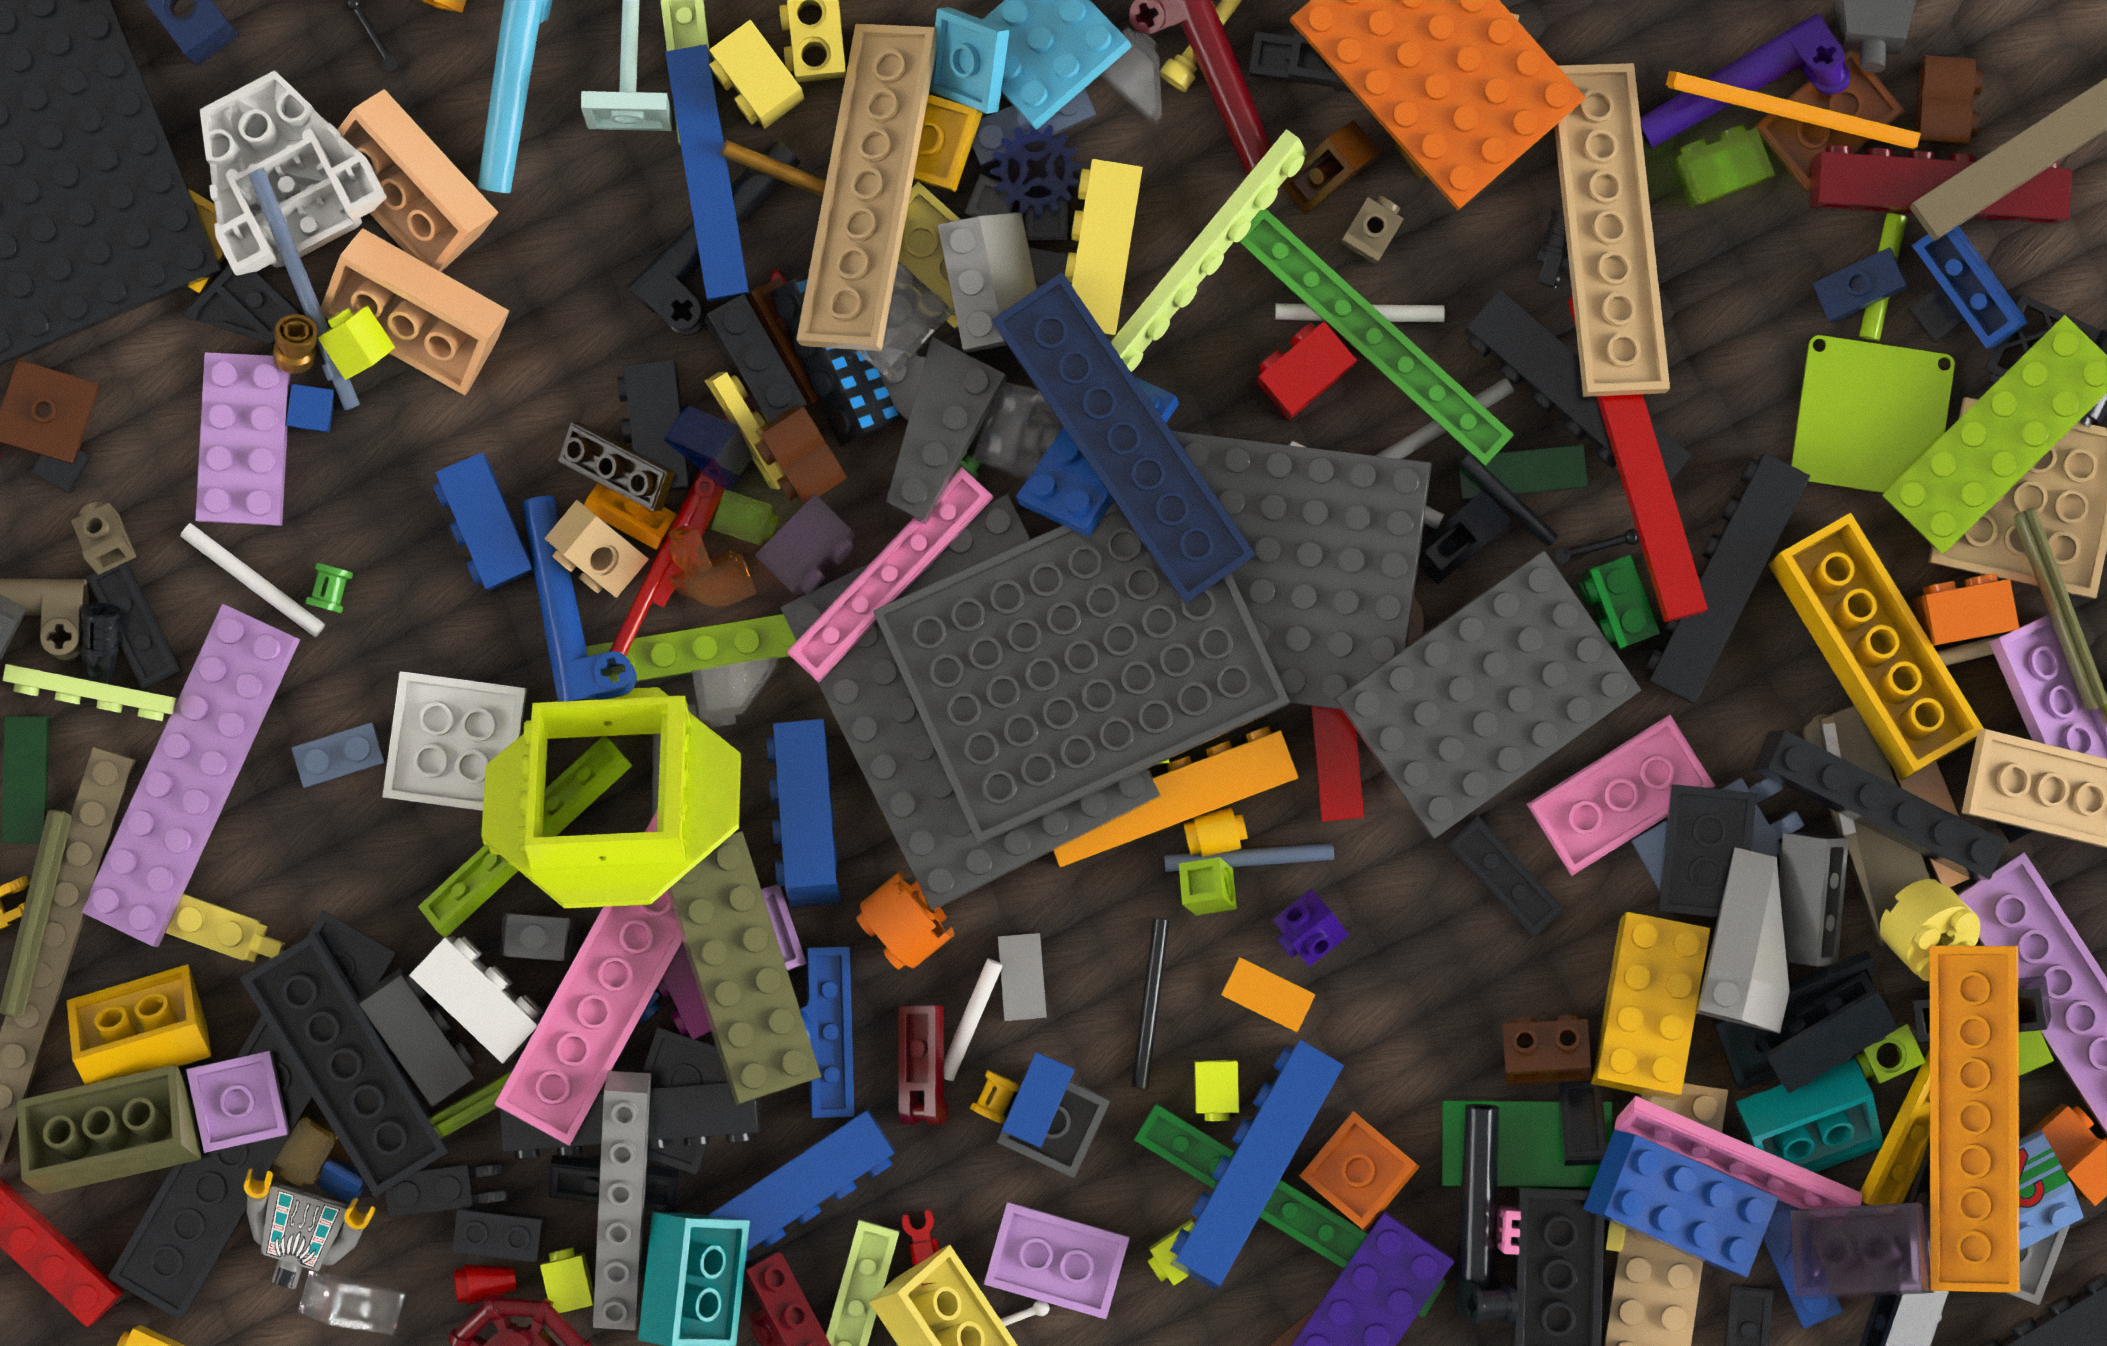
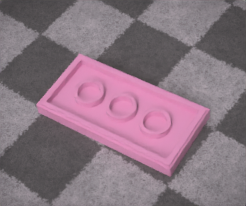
(1617, 795)

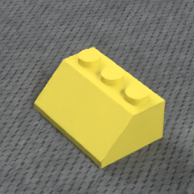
(942, 1312)

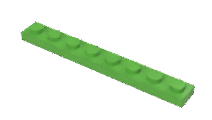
(1375, 337)

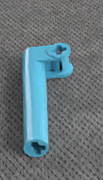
(510, 90)

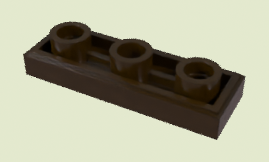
(616, 466)

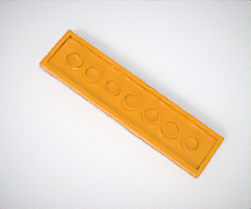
(1974, 1119)

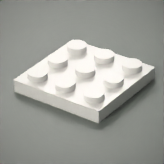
(447, 736)

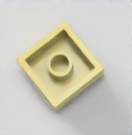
(757, 75)

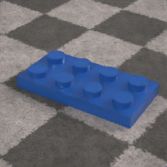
(1067, 487)

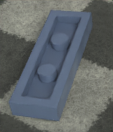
(1003, 122)

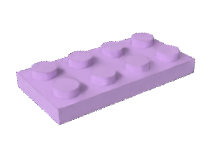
(242, 440)
(2047, 691)

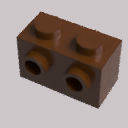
(1546, 1050)

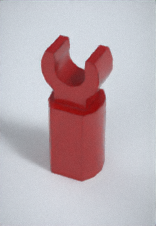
(923, 1245)

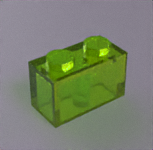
(1722, 166)

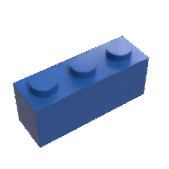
(1971, 287)
(483, 522)

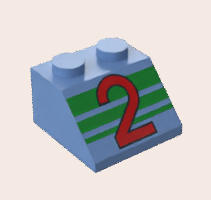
(2045, 1192)

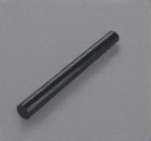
(1150, 1003)

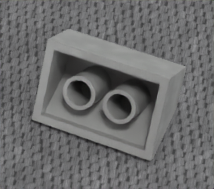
(986, 273)

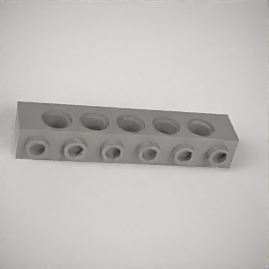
(621, 1200)

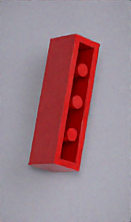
(54, 1259)

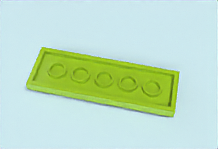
(2002, 436)

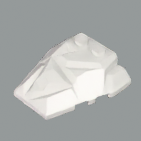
(310, 166)

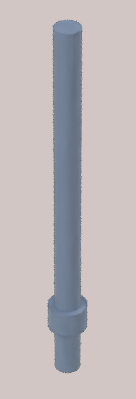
(300, 281)

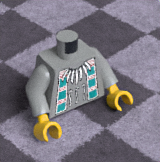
(300, 1227)

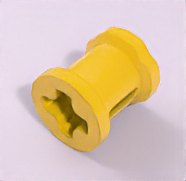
(995, 1097)

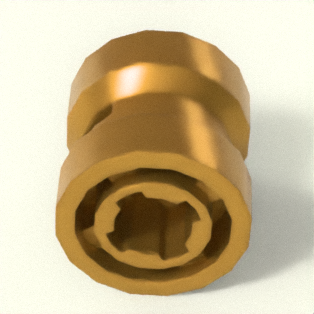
(295, 343)

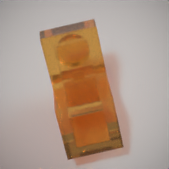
(705, 580)

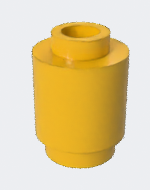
(1215, 832)

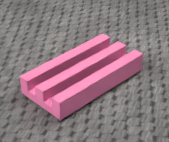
(1506, 1229)

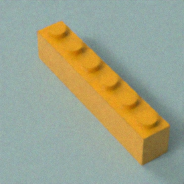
(1194, 790)

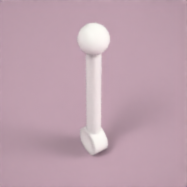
(1039, 1308)

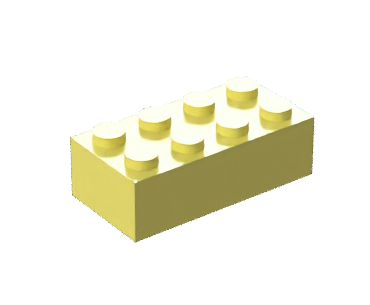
(1104, 238)

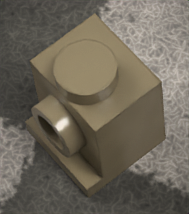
(1369, 244)
(102, 537)

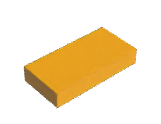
(1268, 994)

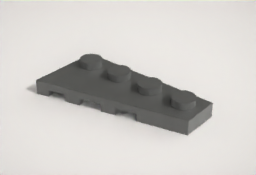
(943, 421)

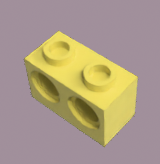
(823, 34)

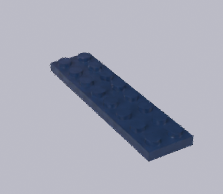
(1123, 437)

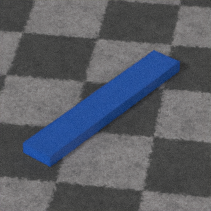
(707, 173)

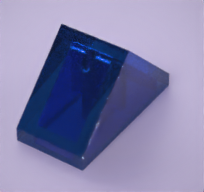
(710, 445)

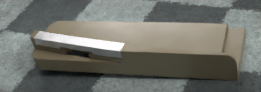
(1877, 862)

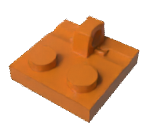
(1359, 1171)

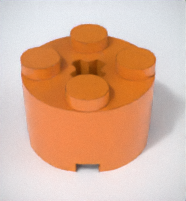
(903, 922)

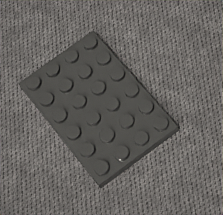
(1488, 694)

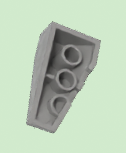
(1747, 956)

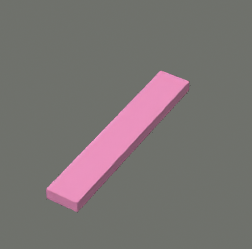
(888, 576)
(1734, 1158)

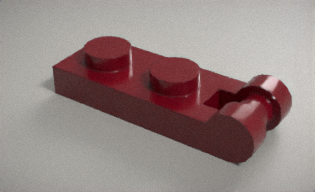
(921, 1064)

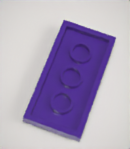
(1377, 1289)

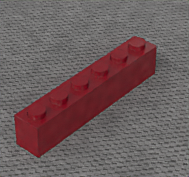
(1893, 183)

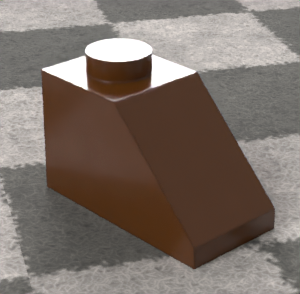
(1330, 166)

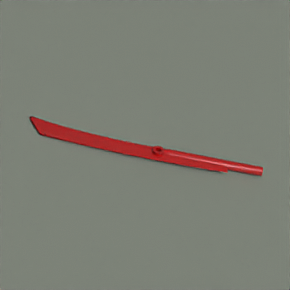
(696, 513)

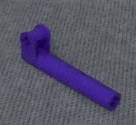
(1802, 46)

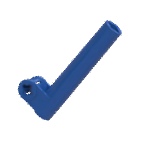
(573, 672)

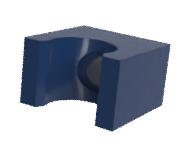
(199, 33)

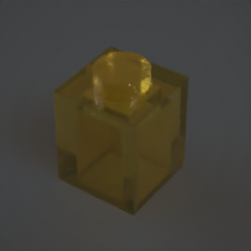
(306, 1152)

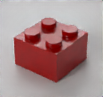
(1305, 370)

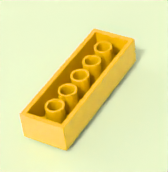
(1876, 646)

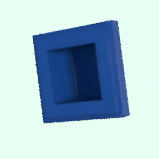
(341, 1180)

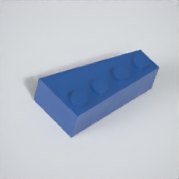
(805, 813)

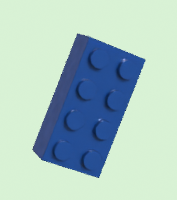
(1680, 1203)

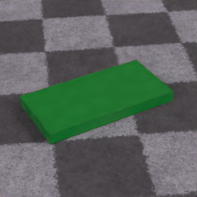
(1527, 1145)

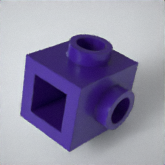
(1309, 928)

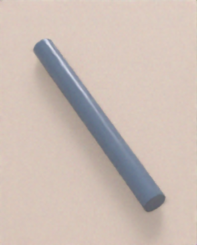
(1260, 856)

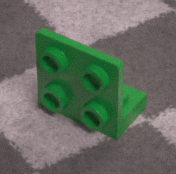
(1619, 602)

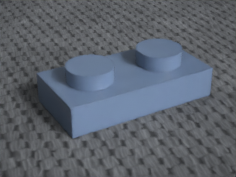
(338, 755)

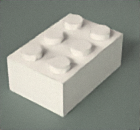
(478, 997)

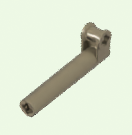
(59, 606)

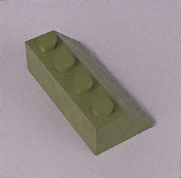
(107, 1130)

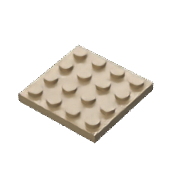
(2071, 502)

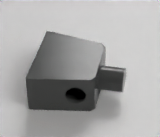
(1873, 29)
(540, 936)

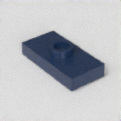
(1860, 285)

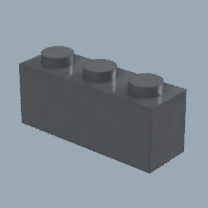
(1812, 896)
(418, 1036)

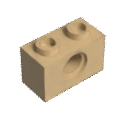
(596, 549)

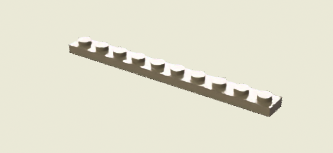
(84, 852)

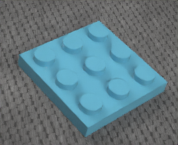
(1053, 52)

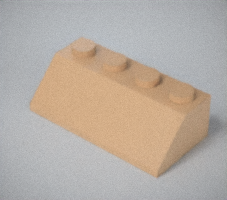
(428, 201)
(424, 312)

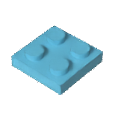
(969, 60)

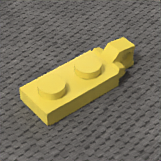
(222, 930)

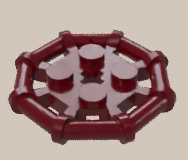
(500, 1310)

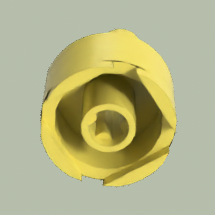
(1927, 917)

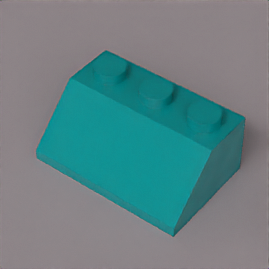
(1816, 1123)
(693, 1280)

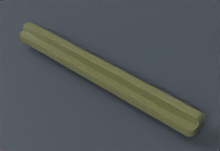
(2060, 609)
(35, 913)

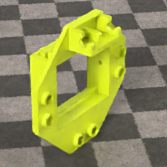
(622, 869)

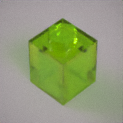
(745, 518)

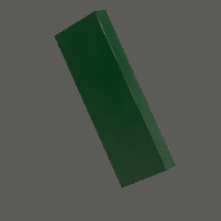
(1533, 471)
(25, 778)

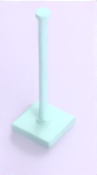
(627, 107)

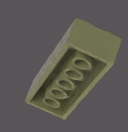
(742, 974)

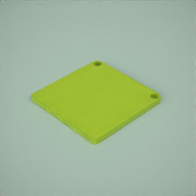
(1868, 412)

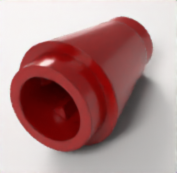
(477, 1282)

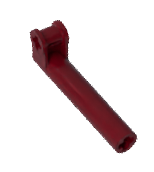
(1217, 65)

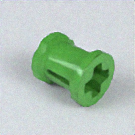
(329, 588)

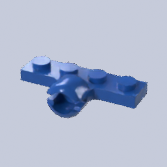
(829, 1029)

